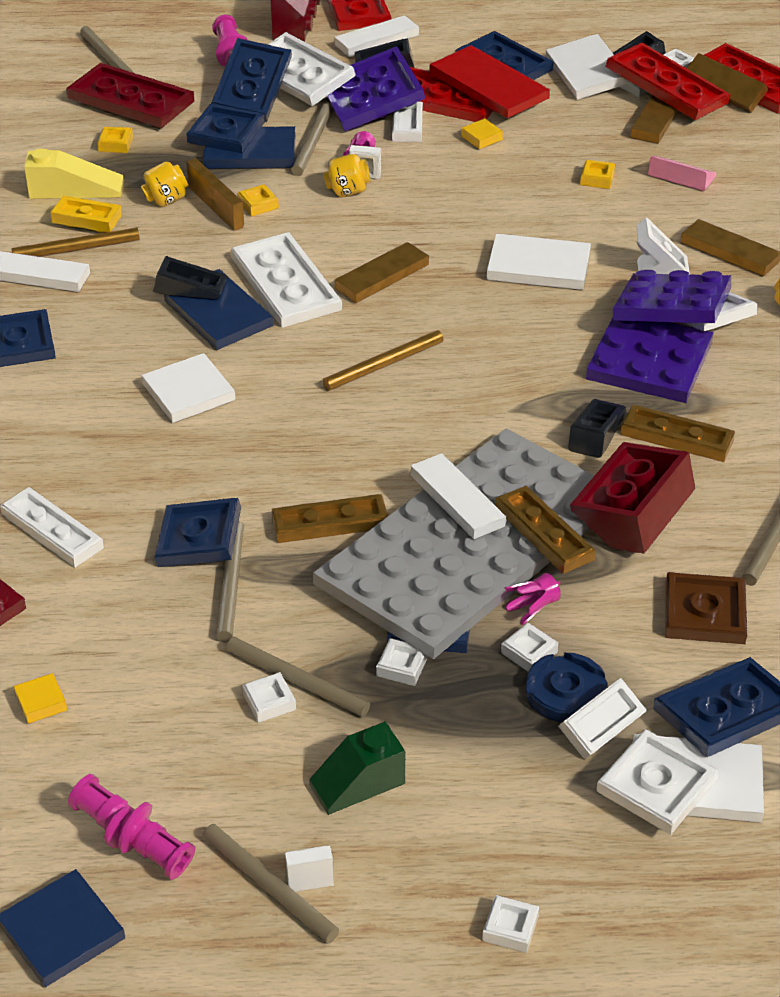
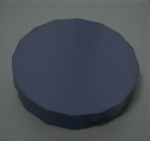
(563, 684)

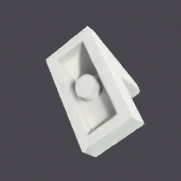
(658, 250)

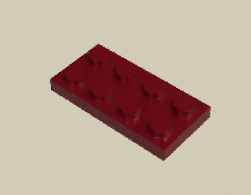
(130, 95)

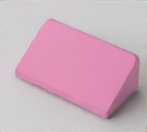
(680, 173)

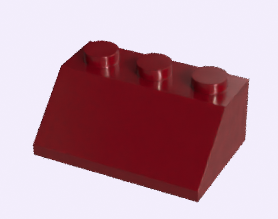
(293, 17)
(635, 495)

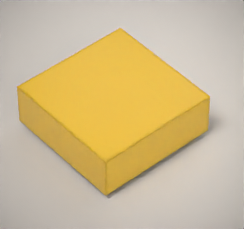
(482, 133)
(115, 139)
(597, 174)
(258, 200)
(40, 698)

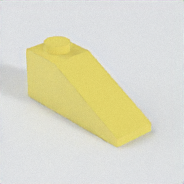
(59, 174)

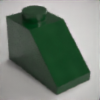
(360, 768)

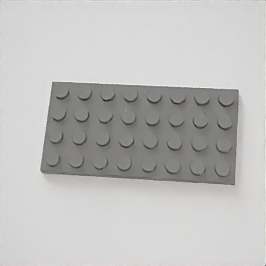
(427, 574)

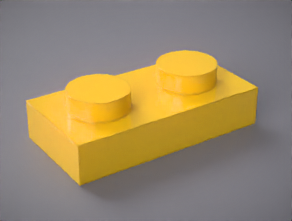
(86, 214)

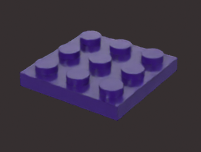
(380, 87)
(673, 297)
(650, 358)

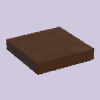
(705, 608)

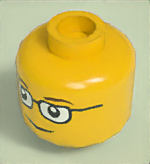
(347, 175)
(164, 184)

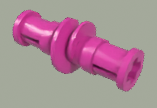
(225, 29)
(131, 827)

